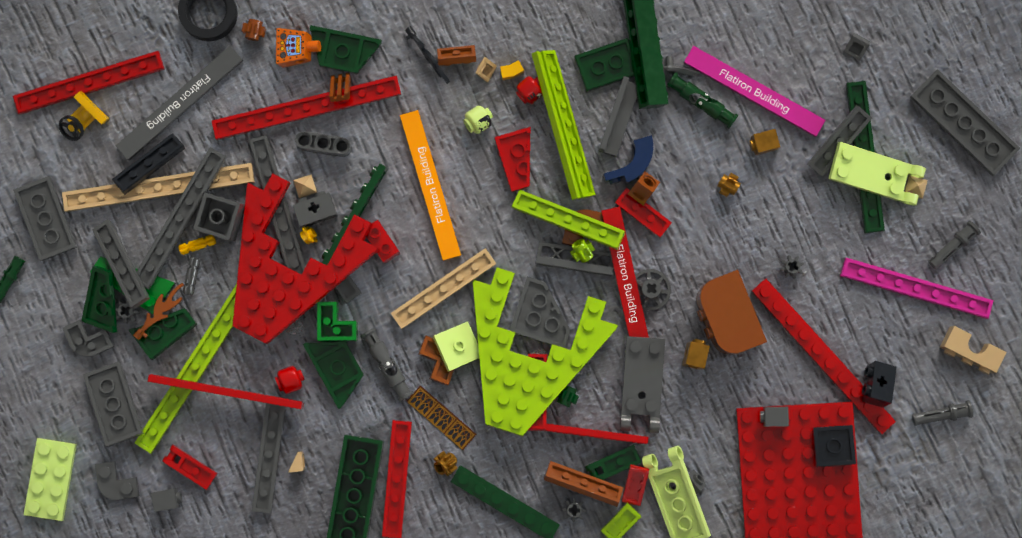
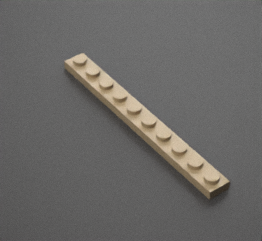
(152, 188)

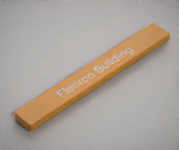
(430, 185)

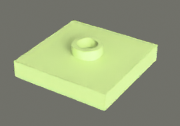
(457, 346)

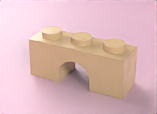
(956, 344)

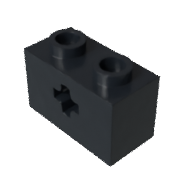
(879, 384)

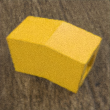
(512, 70)

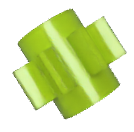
(582, 250)

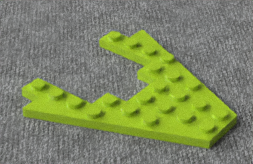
(519, 386)

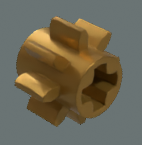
(728, 184)
(445, 463)

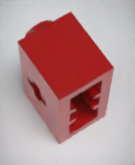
(379, 238)

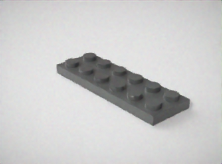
(965, 122)

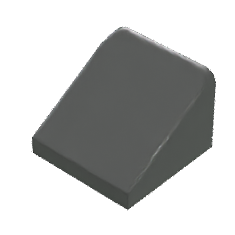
(856, 46)

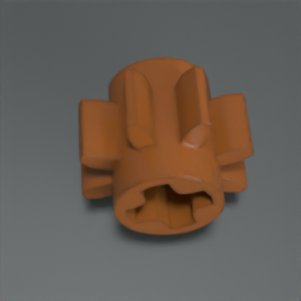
(253, 30)

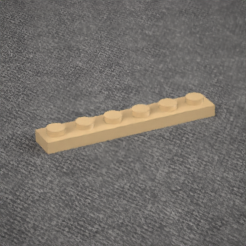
(443, 288)

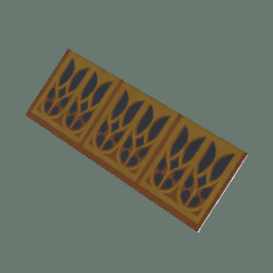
(441, 417)

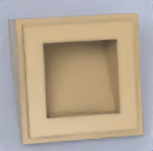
(298, 463)

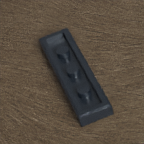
(148, 163)

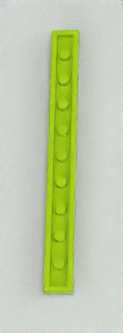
(192, 372)

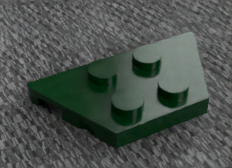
(343, 50)
(336, 368)

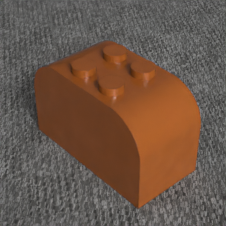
(729, 315)

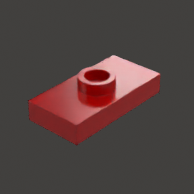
(635, 485)

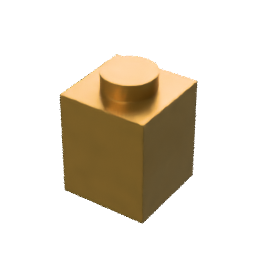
(764, 142)

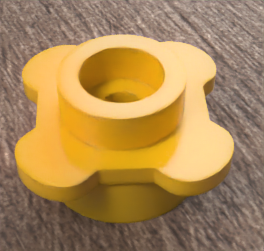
(308, 235)

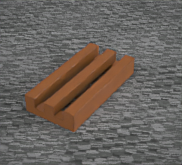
(347, 79)

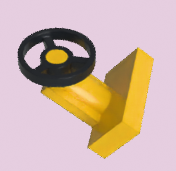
(81, 117)

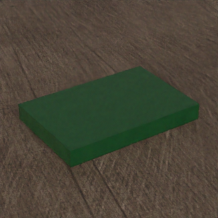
(605, 65)

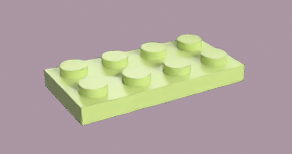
(50, 479)

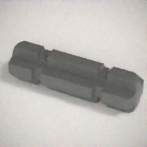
(191, 276)

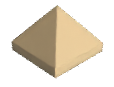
(485, 69)
(305, 186)
(916, 186)

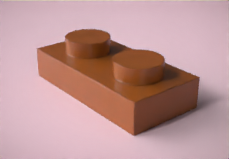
(456, 55)

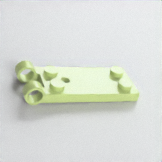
(867, 172)
(679, 505)

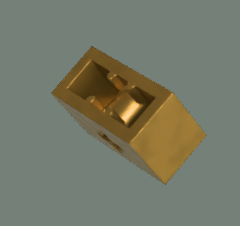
(696, 354)

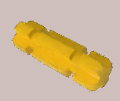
(197, 244)

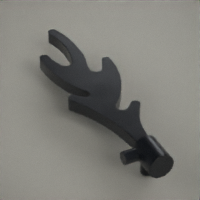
(429, 57)

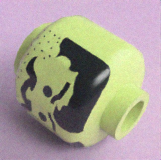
(478, 119)

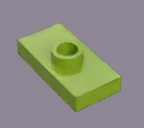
(621, 522)

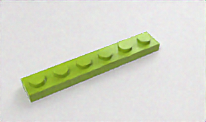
(568, 219)

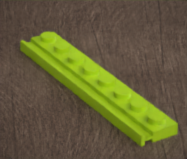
(563, 124)

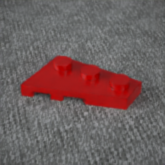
(515, 157)

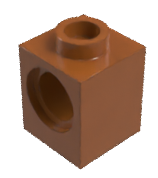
(644, 188)

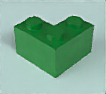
(329, 326)

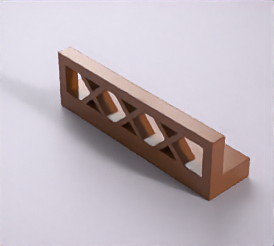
(583, 483)

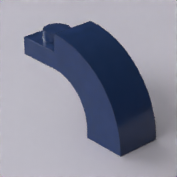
(642, 156)

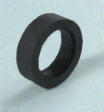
(212, 34)

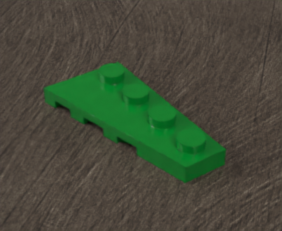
(159, 287)

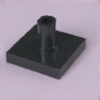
(834, 445)

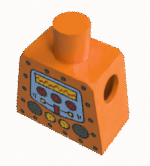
(294, 47)

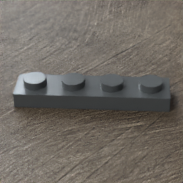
(845, 133)

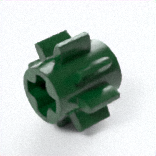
(568, 396)

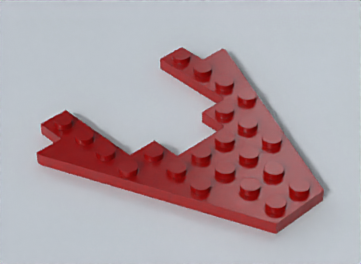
(273, 295)

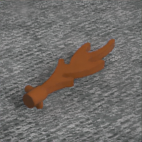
(159, 308)

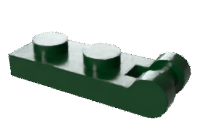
(614, 463)

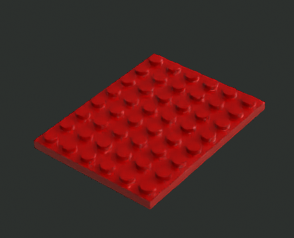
(780, 480)

